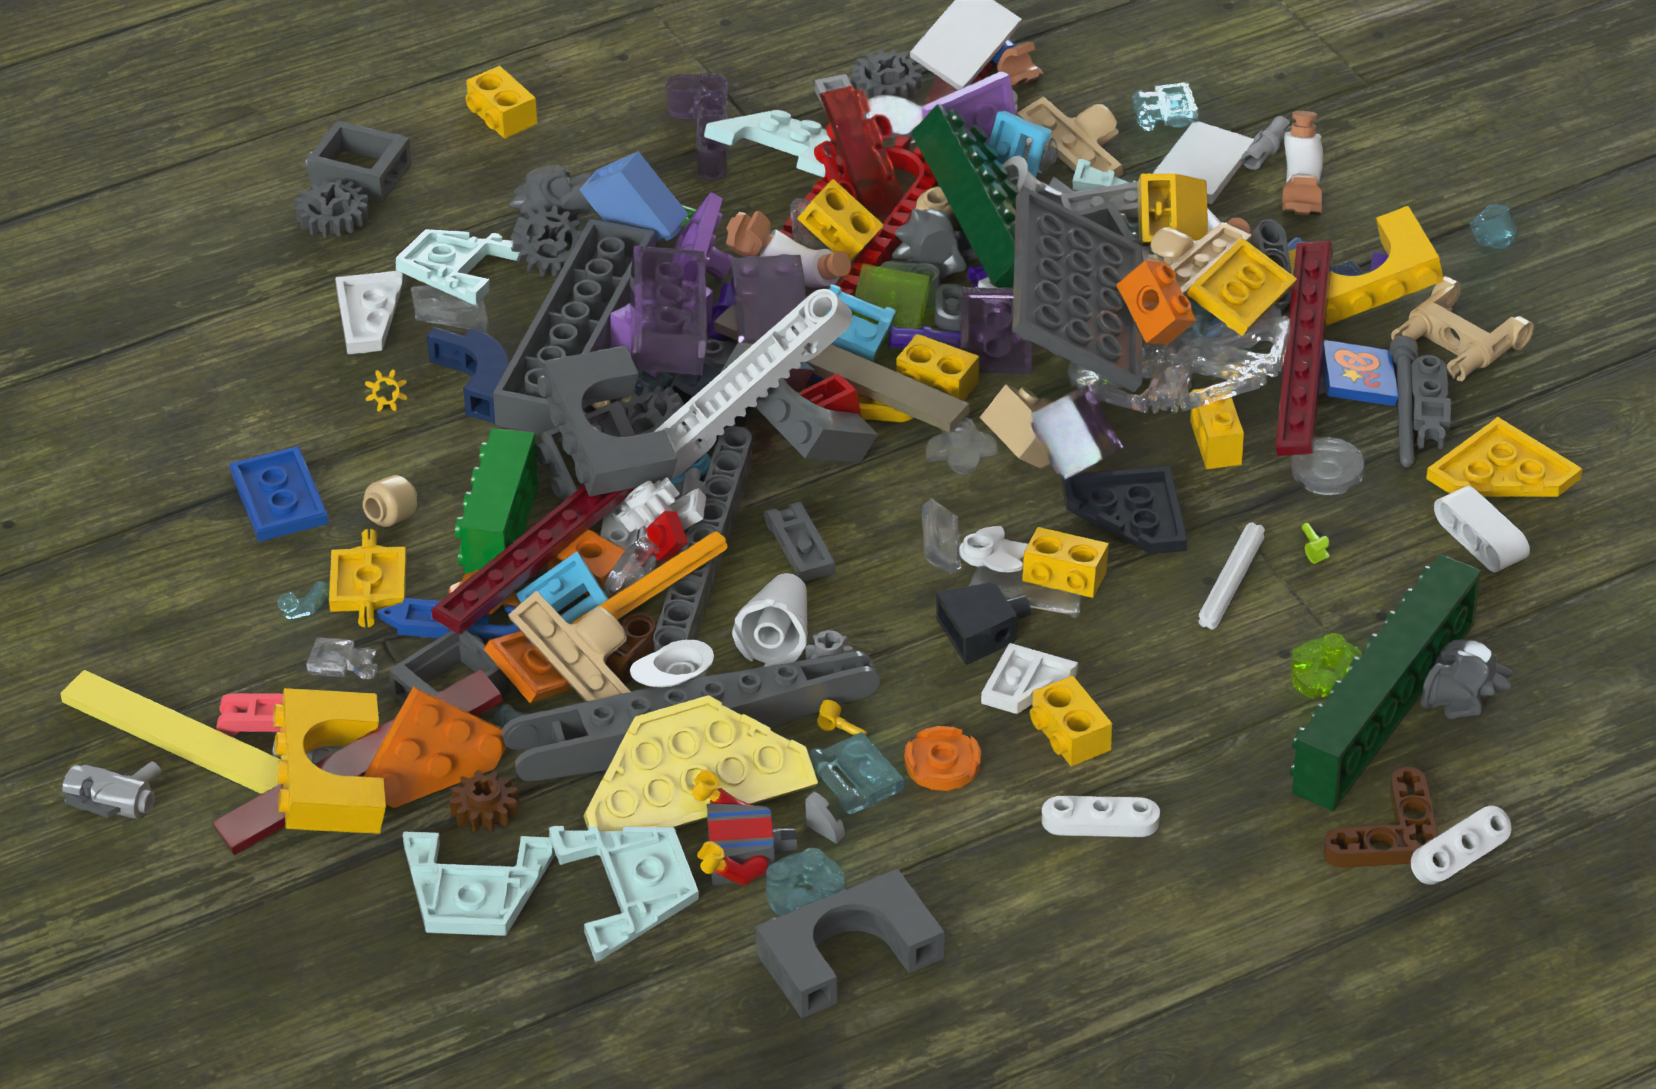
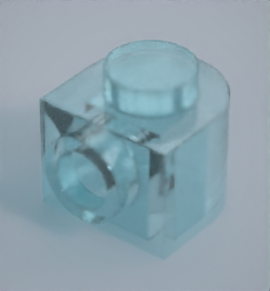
(1494, 227)

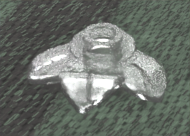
(961, 447)

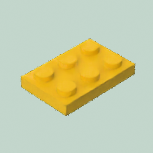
(1241, 286)

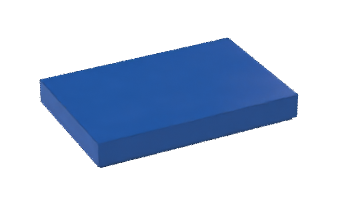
(278, 493)

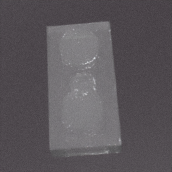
(940, 536)

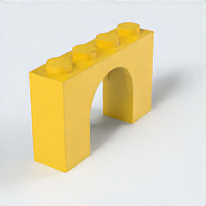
(1409, 268)
(313, 796)

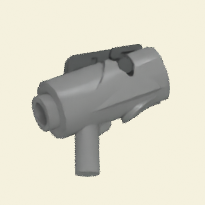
(109, 792)

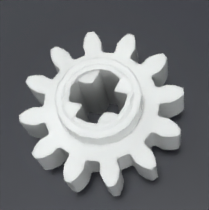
(647, 503)

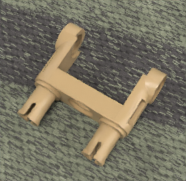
(1476, 346)

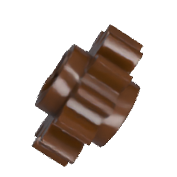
(484, 801)

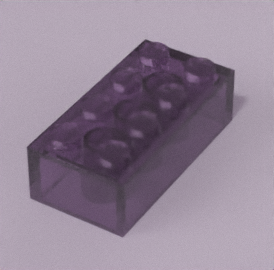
(668, 310)

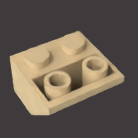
(1011, 421)

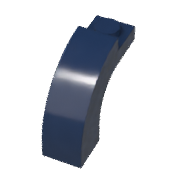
(476, 356)

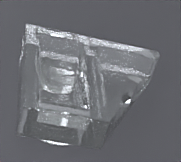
(445, 309)

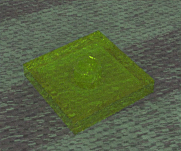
(897, 290)

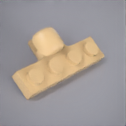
(1078, 136)
(1191, 257)
(574, 649)

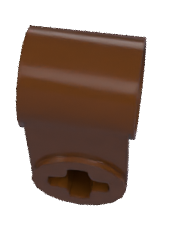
(639, 643)

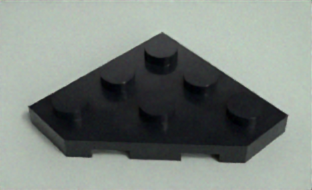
(1130, 504)

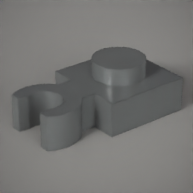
(1431, 419)

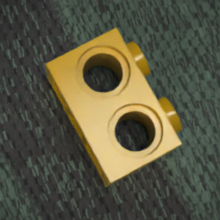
(501, 102)
(840, 220)
(939, 366)
(1218, 433)
(1065, 562)
(1071, 721)

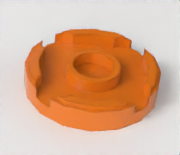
(942, 758)

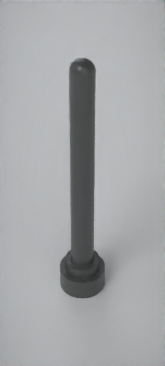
(1404, 352)

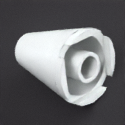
(774, 622)

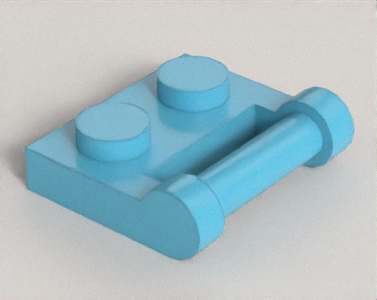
(1010, 137)
(863, 336)
(564, 585)

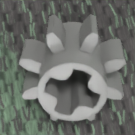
(827, 644)

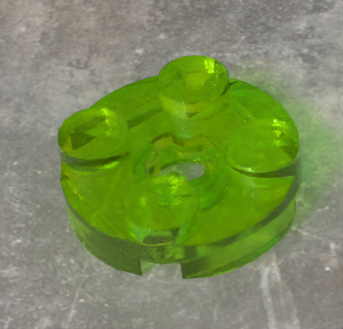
(1319, 653)

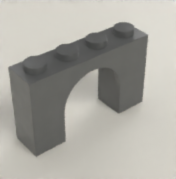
(808, 427)
(602, 460)
(878, 906)

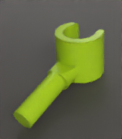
(1315, 549)

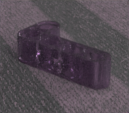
(708, 101)

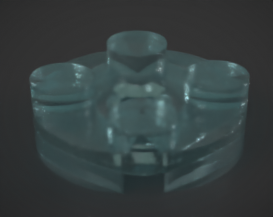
(797, 869)

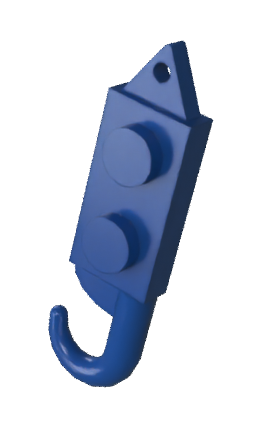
(415, 619)

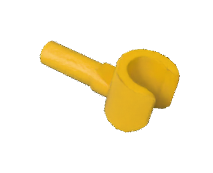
(830, 718)

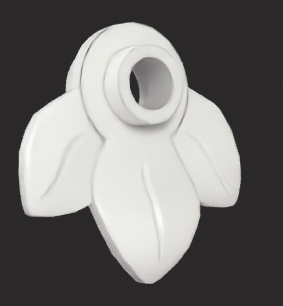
(992, 550)

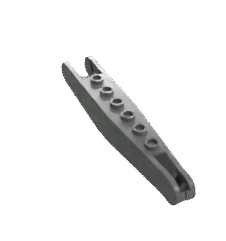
(589, 733)

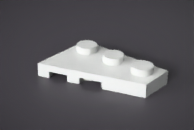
(368, 308)

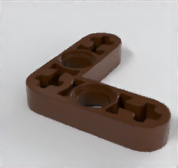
(1399, 836)

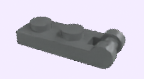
(800, 541)

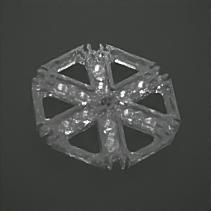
(1212, 354)

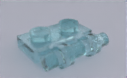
(1168, 103)

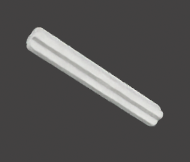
(1231, 576)

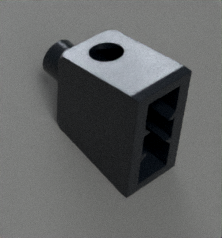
(979, 619)

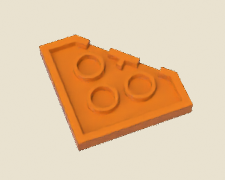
(433, 748)

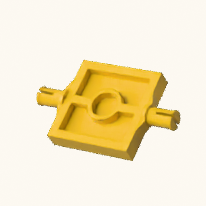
(367, 578)

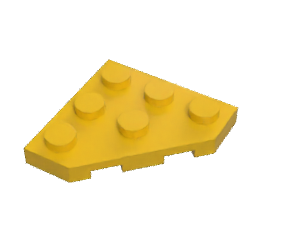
(1504, 464)

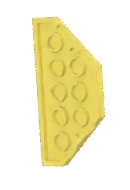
(666, 750)

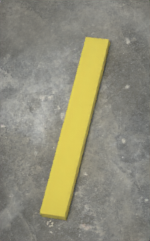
(172, 731)

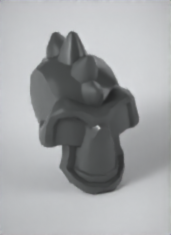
(550, 188)
(932, 240)
(1463, 679)

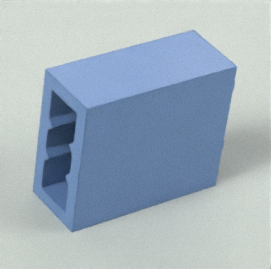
(634, 196)

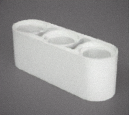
(1481, 529)

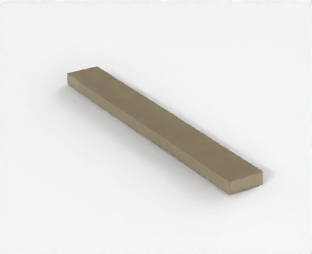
(877, 382)

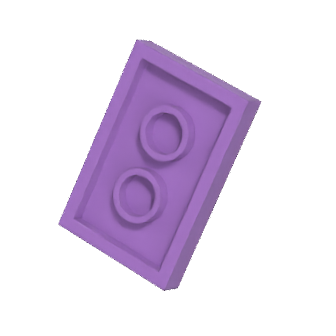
(979, 101)
(699, 236)

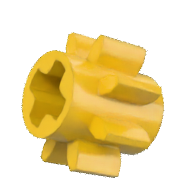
(389, 381)

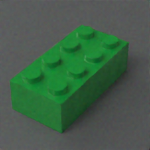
(499, 498)

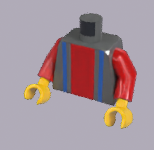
(739, 835)

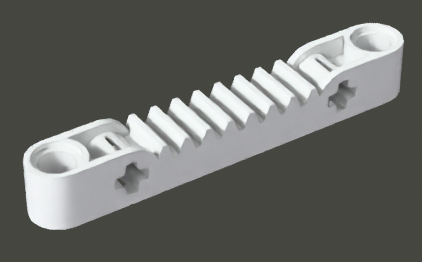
(754, 373)

